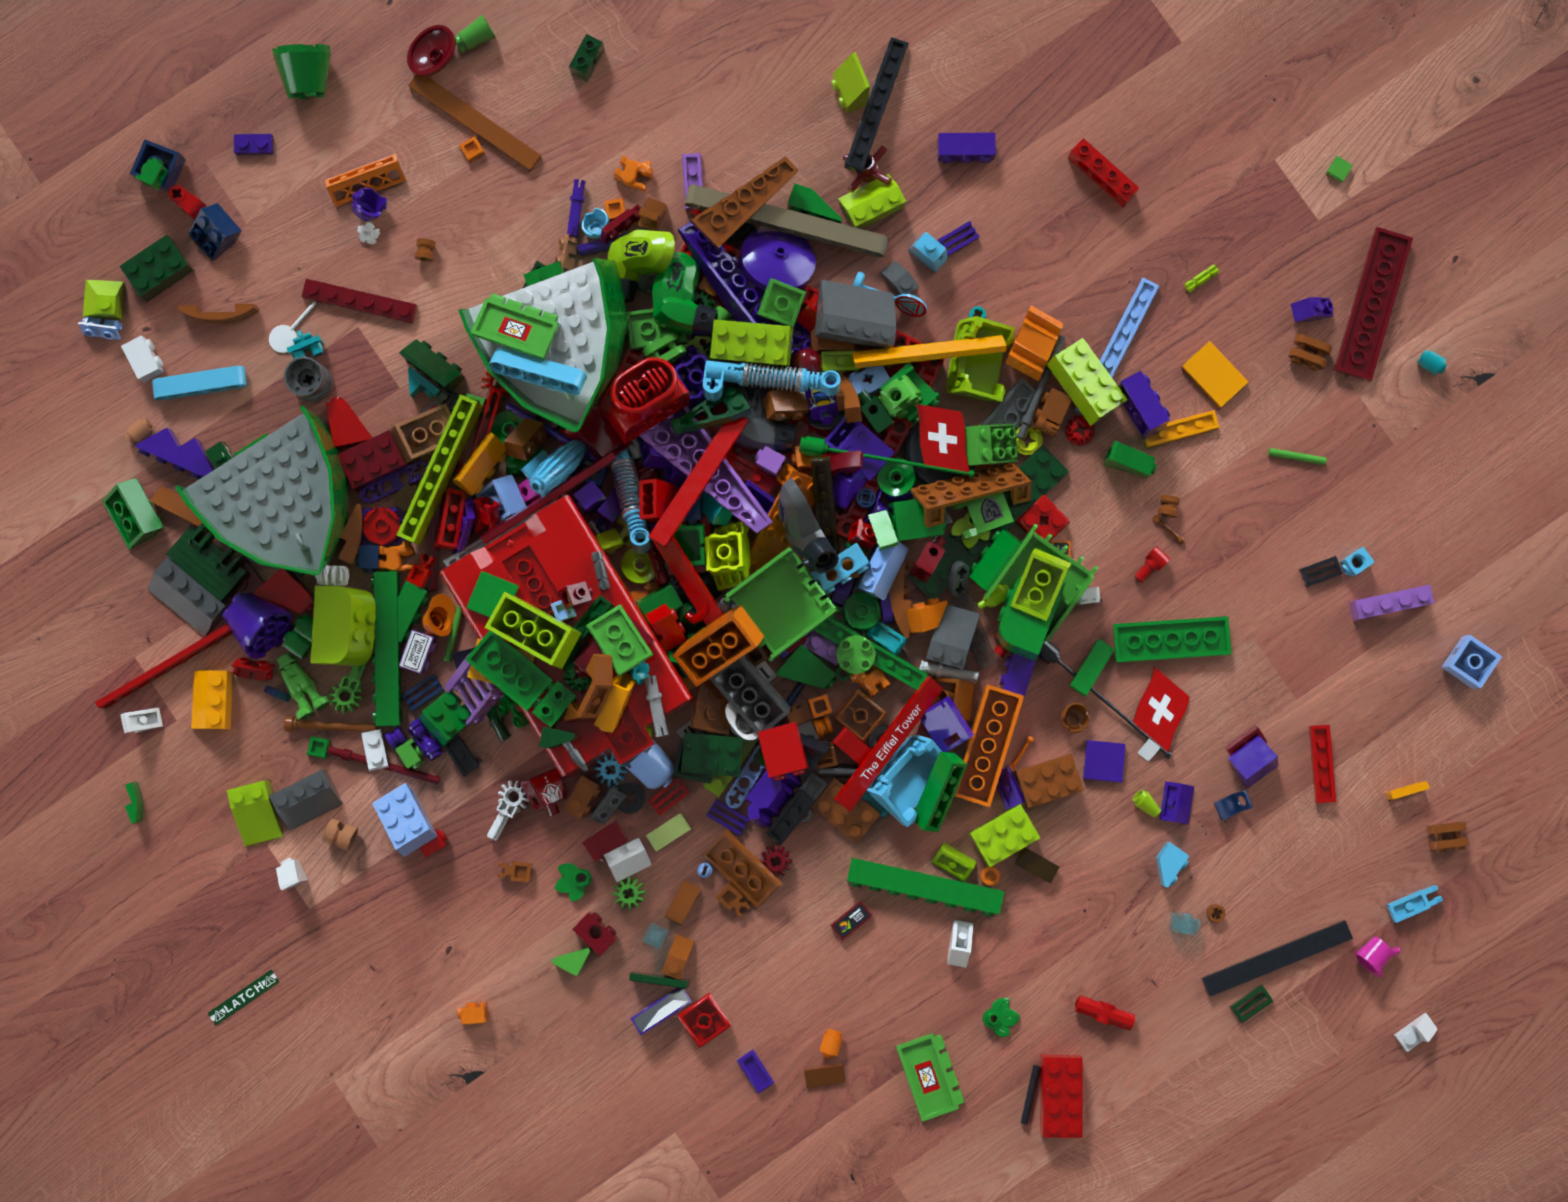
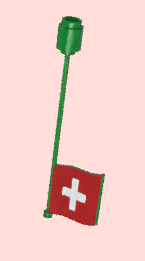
(940, 442)

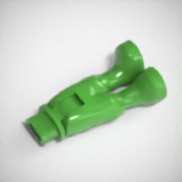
(299, 682)

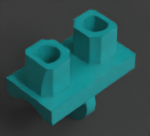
(304, 343)

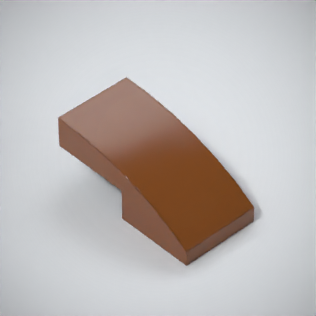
(682, 902)

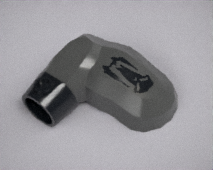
(760, 431)
(803, 530)

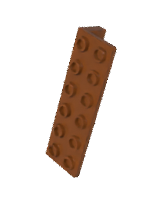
(960, 489)

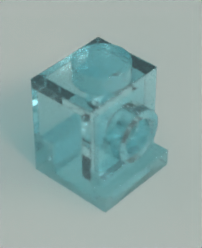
(1184, 923)

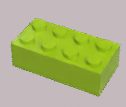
(751, 343)
(1086, 381)

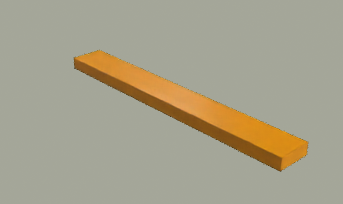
(929, 351)

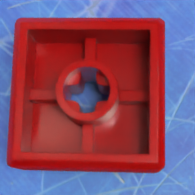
(1045, 509)
(701, 1032)

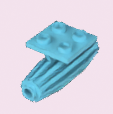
(550, 471)

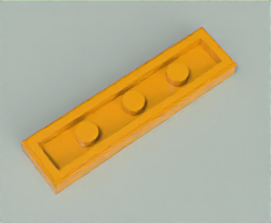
(1184, 428)

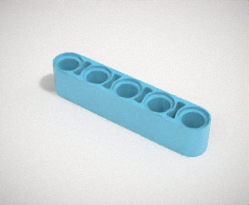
(537, 371)
(199, 383)

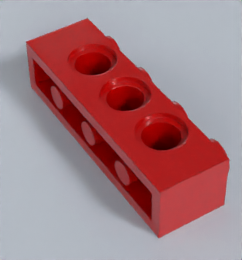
(1103, 172)

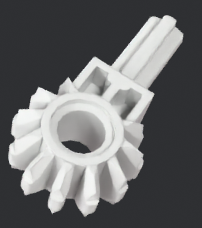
(507, 808)

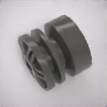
(299, 375)

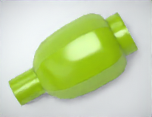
(996, 598)

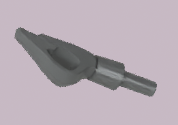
(575, 755)

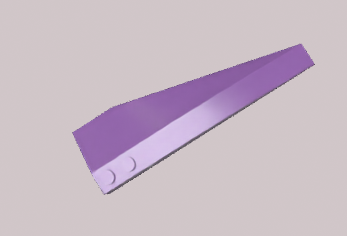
(725, 486)

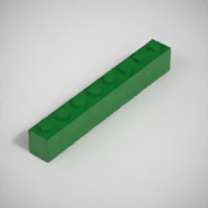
(387, 651)
(924, 885)

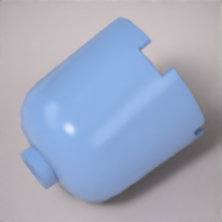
(652, 767)

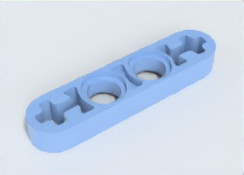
(745, 772)

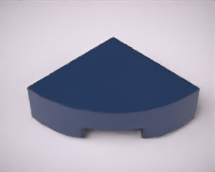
(277, 693)

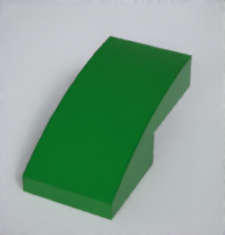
(135, 809)

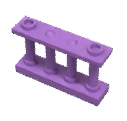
(458, 683)

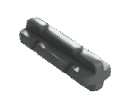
(600, 570)

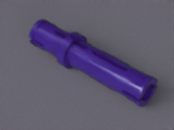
(576, 207)

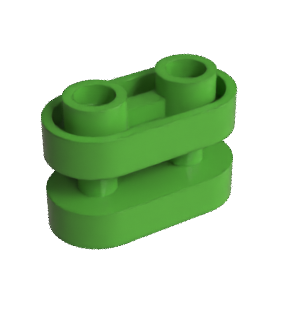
(666, 340)

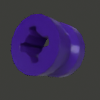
(396, 737)

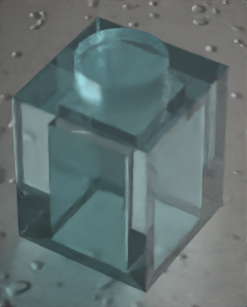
(655, 935)

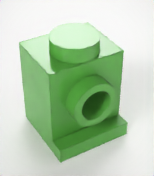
(410, 754)

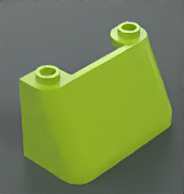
(978, 374)

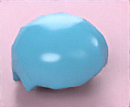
(594, 222)

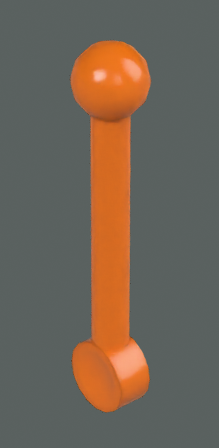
(1030, 739)

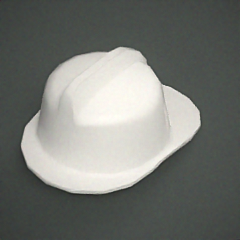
(738, 724)

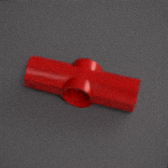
(1104, 1012)

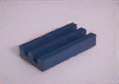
(418, 686)

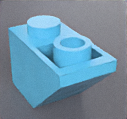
(1169, 863)

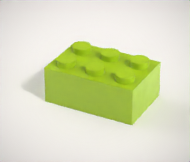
(1004, 835)

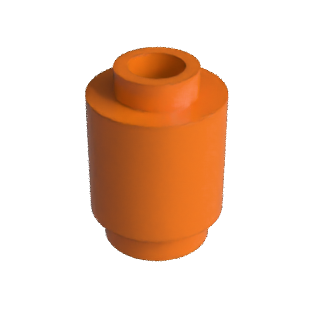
(831, 1043)

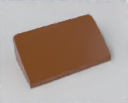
(824, 1075)

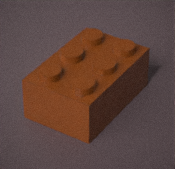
(1048, 780)

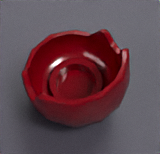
(807, 359)

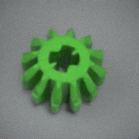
(632, 899)

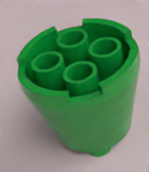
(303, 69)

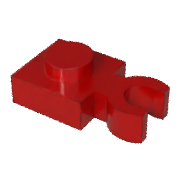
(420, 573)

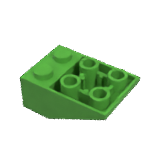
(991, 444)

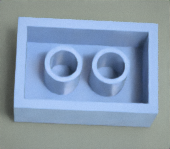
(404, 819)

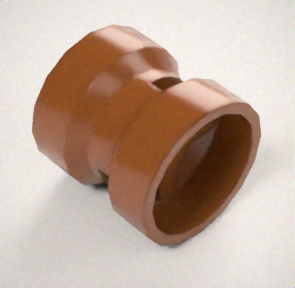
(424, 250)
(1168, 506)

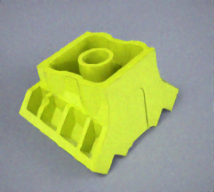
(728, 555)

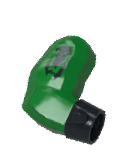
(675, 297)

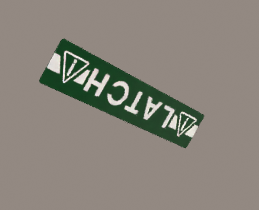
(243, 997)

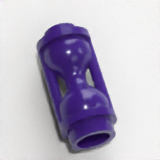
(431, 747)

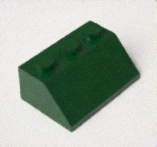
(432, 365)

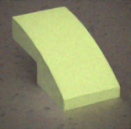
(668, 832)

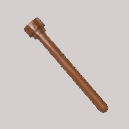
(292, 724)

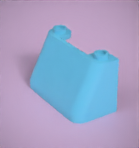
(905, 777)

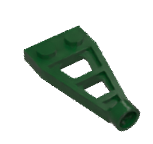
(732, 399)

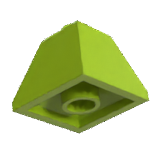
(103, 299)

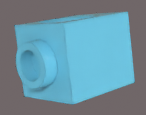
(1362, 556)

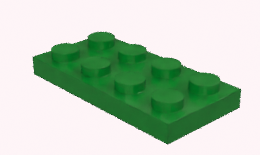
(509, 670)

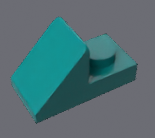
(418, 382)

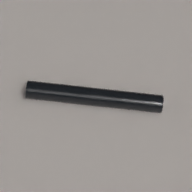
(1030, 1094)

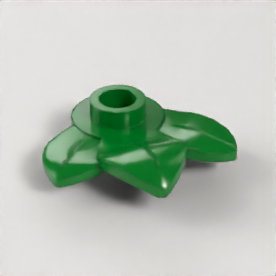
(570, 881)
(1003, 1017)

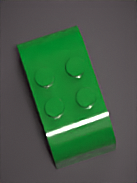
(1021, 631)

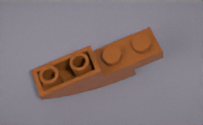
(899, 606)

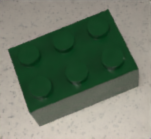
(156, 268)
(712, 754)

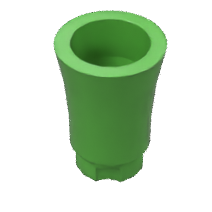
(474, 35)

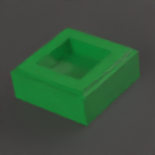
(318, 747)

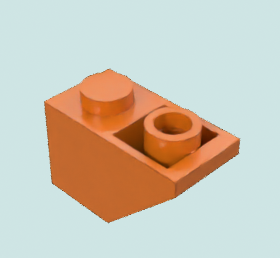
(926, 616)

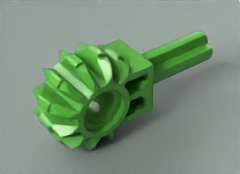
(348, 685)

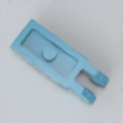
(1412, 904)

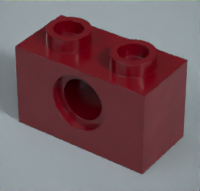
(584, 928)

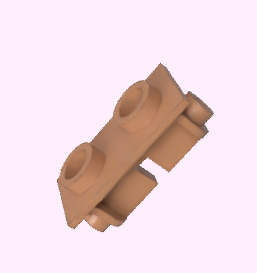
(567, 247)

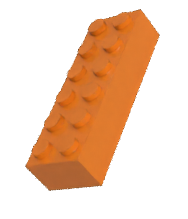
(989, 744)

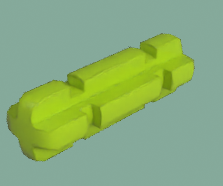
(1201, 278)

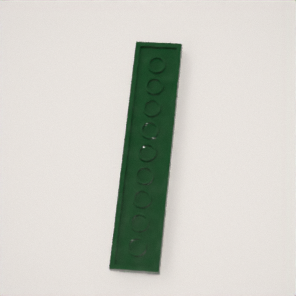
(1044, 473)

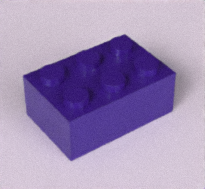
(1144, 405)

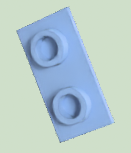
(92, 327)

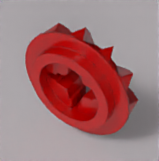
(1076, 438)

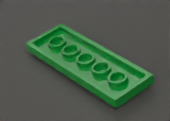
(1171, 639)

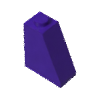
(608, 513)

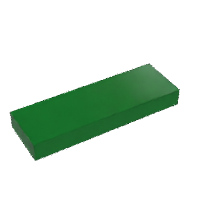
(1091, 667)

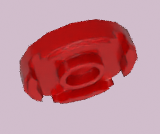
(381, 526)

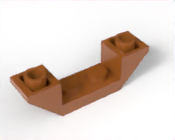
(602, 682)

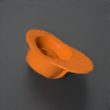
(440, 616)

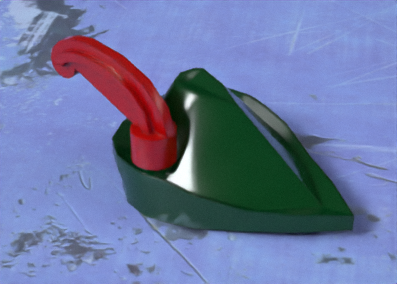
(690, 616)

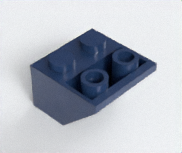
(214, 231)

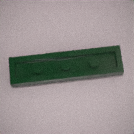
(596, 610)

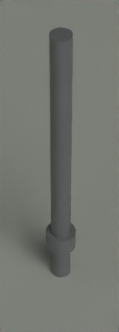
(1027, 419)

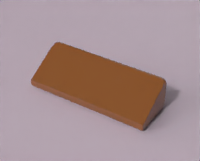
(174, 503)

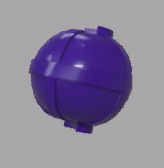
(368, 204)

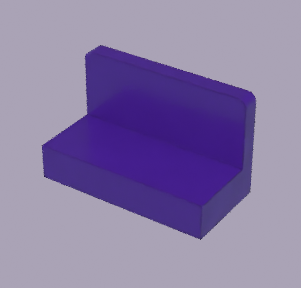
(1176, 802)

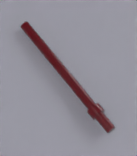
(348, 755)

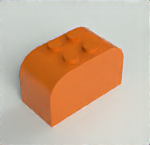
(718, 645)

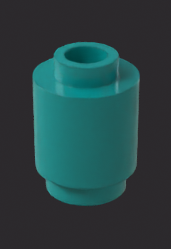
(1432, 362)

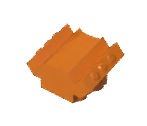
(1034, 343)

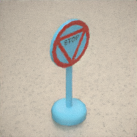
(905, 303)

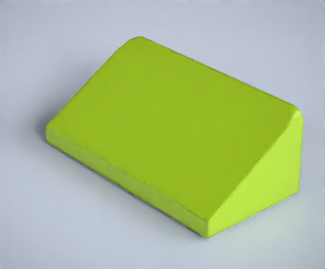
(954, 861)

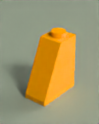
(615, 703)

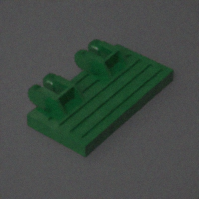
(208, 564)

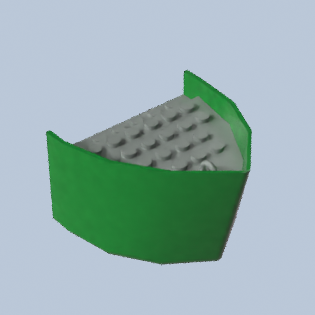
(278, 497)

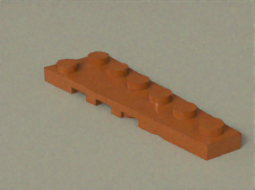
(733, 211)

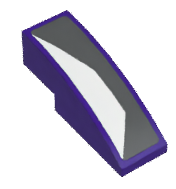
(660, 1010)

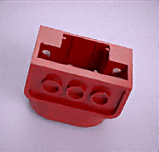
(638, 410)

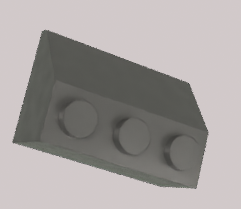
(306, 799)

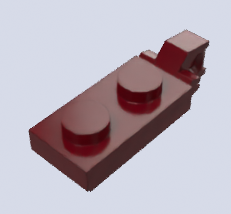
(620, 223)

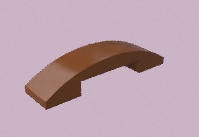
(241, 312)

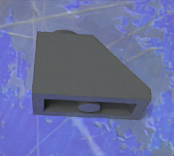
(899, 279)

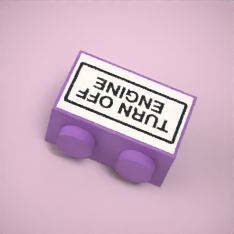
(418, 652)

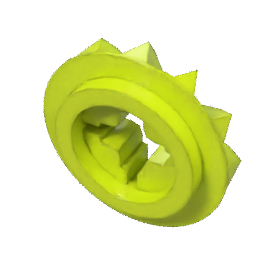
(1034, 435)

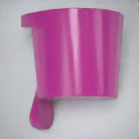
(1375, 955)

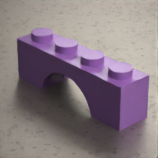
(1391, 602)

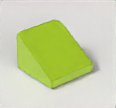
(610, 540)

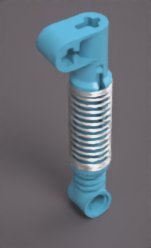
(766, 376)
(625, 473)

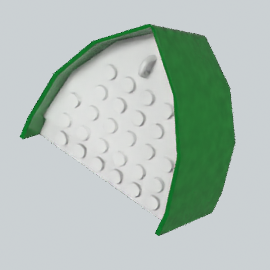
(588, 338)

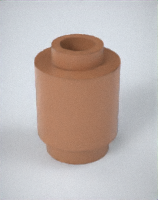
(138, 431)

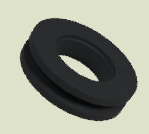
(913, 454)

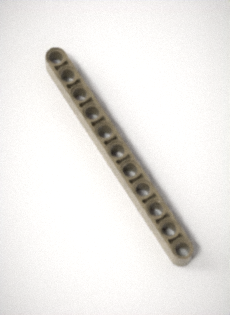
(798, 224)

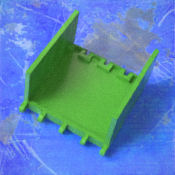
(1076, 581)
(782, 602)

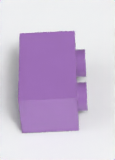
(770, 461)

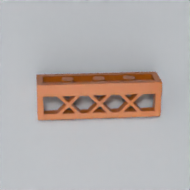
(364, 173)

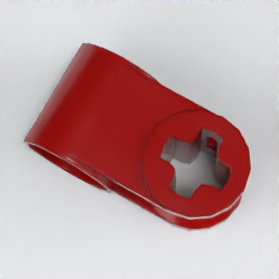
(187, 202)

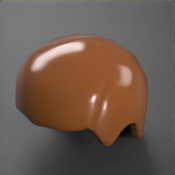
(1074, 717)

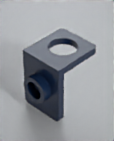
(1231, 805)

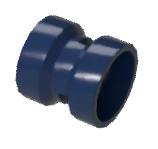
(865, 502)

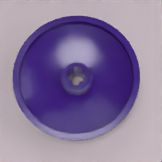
(777, 256)

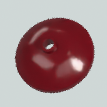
(431, 50)

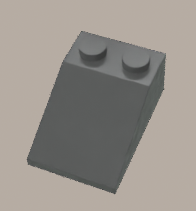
(953, 637)

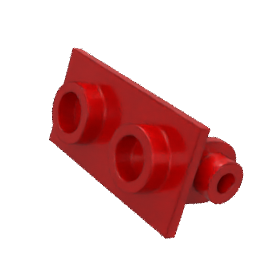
(244, 667)

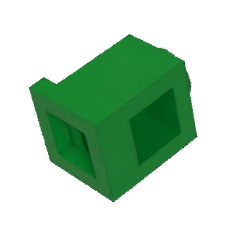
(152, 173)

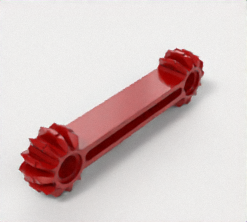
(485, 424)

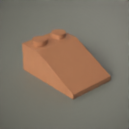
(421, 433)

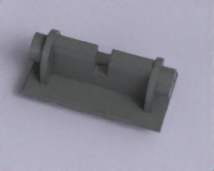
(608, 805)

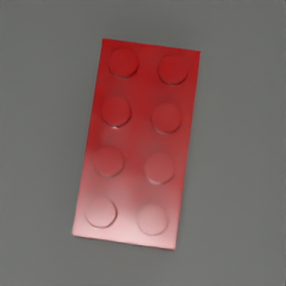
(1061, 1096)

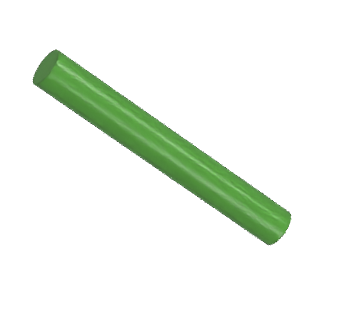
(1297, 456)
(453, 634)

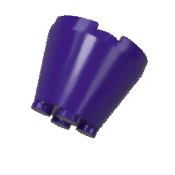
(257, 624)

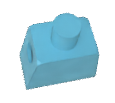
(929, 251)

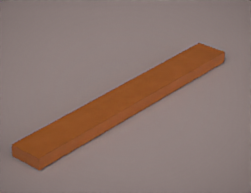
(475, 121)

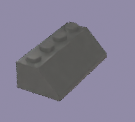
(186, 597)
(751, 694)

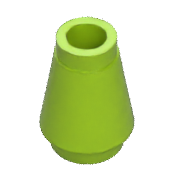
(1146, 803)

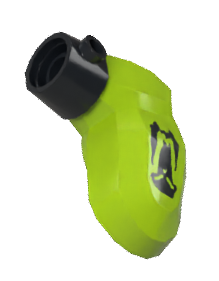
(641, 254)

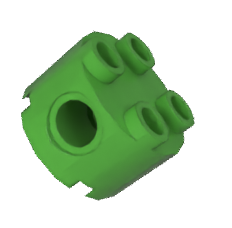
(900, 397)
(855, 654)

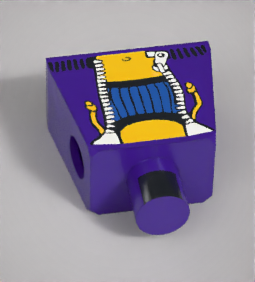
(821, 406)

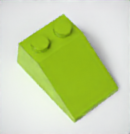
(851, 84)
(1040, 584)
(255, 812)

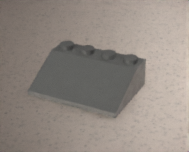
(855, 315)

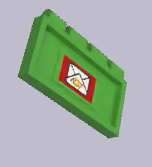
(516, 328)
(928, 1076)

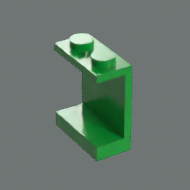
(929, 397)

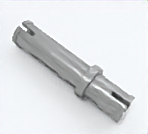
(656, 705)

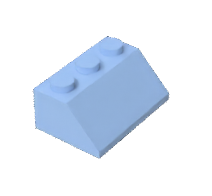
(881, 570)

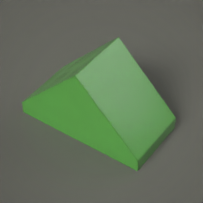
(572, 961)

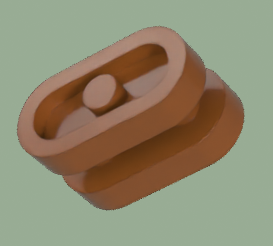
(1300, 356)
(1440, 844)

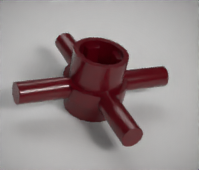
(870, 171)

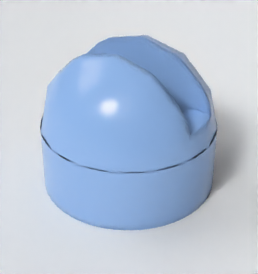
(708, 872)

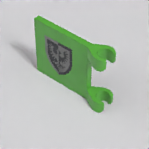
(986, 513)

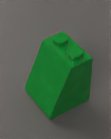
(908, 520)

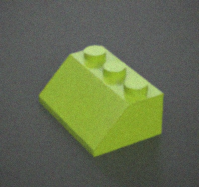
(872, 203)

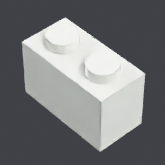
(142, 358)
(627, 860)

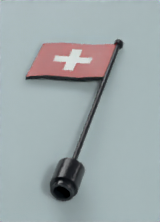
(1157, 711)

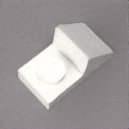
(141, 720)
(1417, 1031)

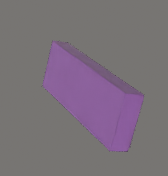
(692, 172)

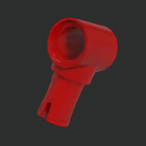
(1155, 560)

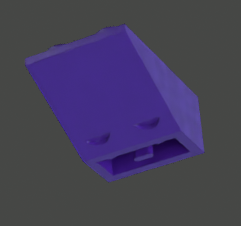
(857, 437)

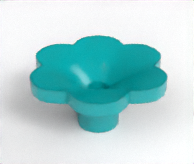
(639, 672)

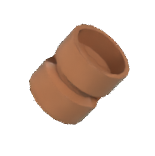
(341, 835)

